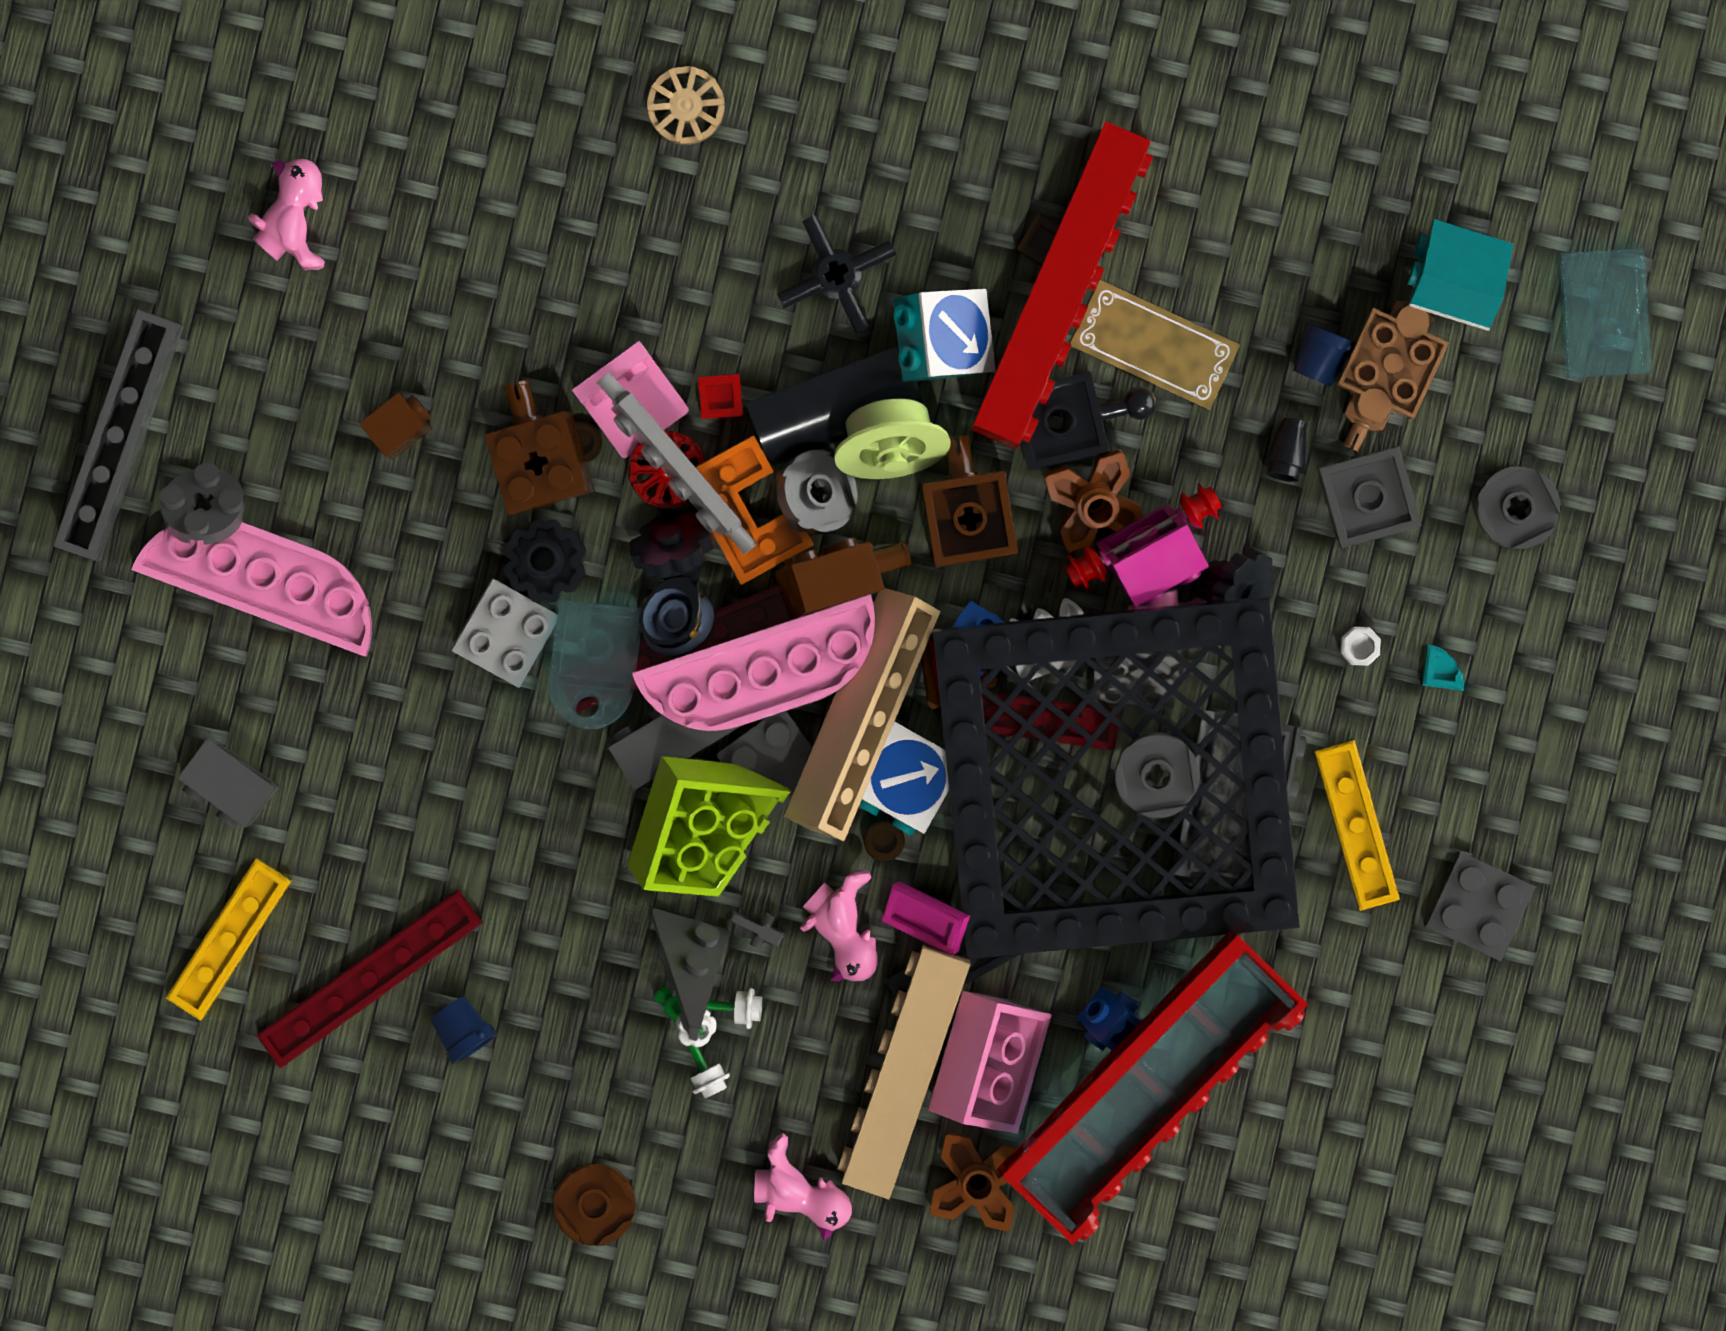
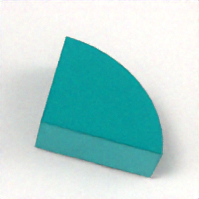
(1441, 670)

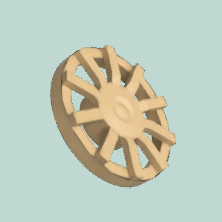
(685, 105)

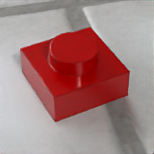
(720, 396)

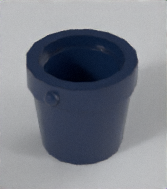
(1322, 354)
(462, 1029)

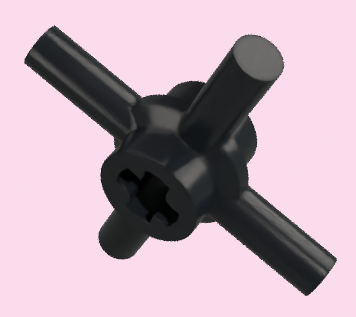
(820, 269)

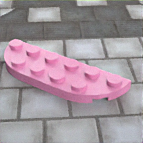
(269, 580)
(763, 669)

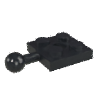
(1087, 433)

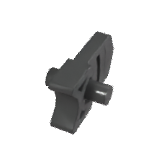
(762, 930)

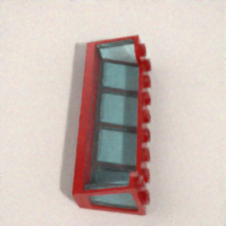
(1150, 1085)

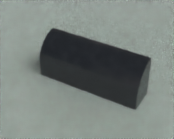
(817, 410)

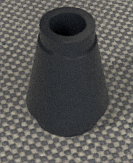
(1288, 451)

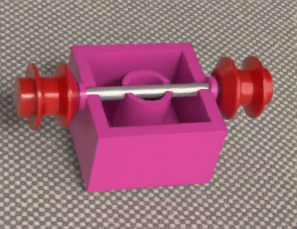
(1150, 551)

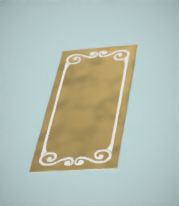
(1155, 345)

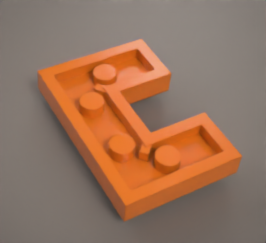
(775, 539)

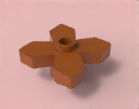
(1075, 491)
(957, 1194)

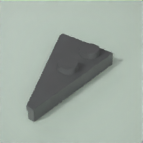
(692, 960)

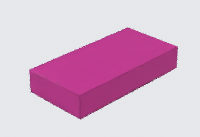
(925, 918)

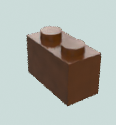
(397, 425)

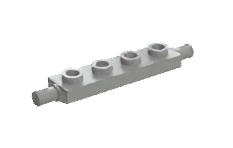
(663, 453)

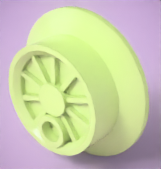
(890, 440)

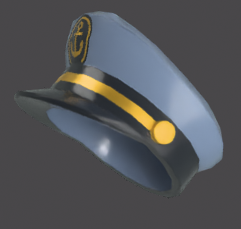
(675, 617)

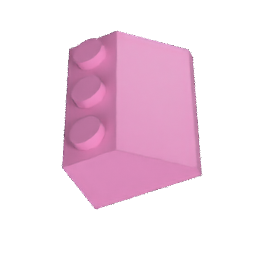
(989, 1062)

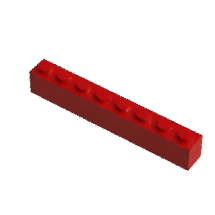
(1061, 285)

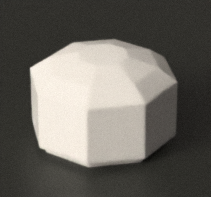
(1360, 646)

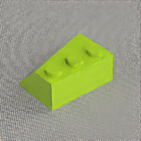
(700, 824)

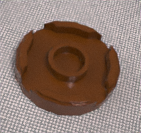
(594, 1204)

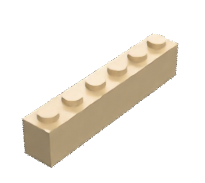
(862, 717)
(905, 1071)

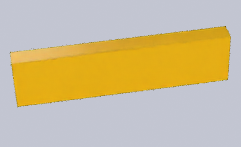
(1356, 825)
(228, 939)

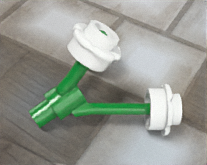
(745, 1008)

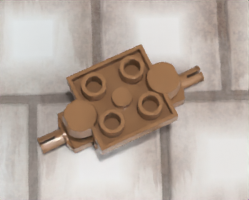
(1389, 369)

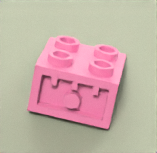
(646, 382)

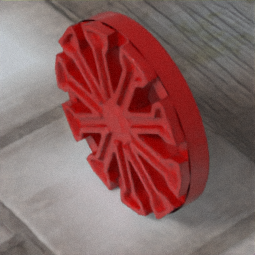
(658, 475)

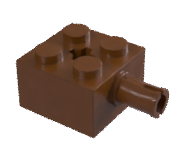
(549, 437)
(967, 489)
(838, 576)

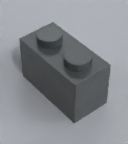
(227, 783)

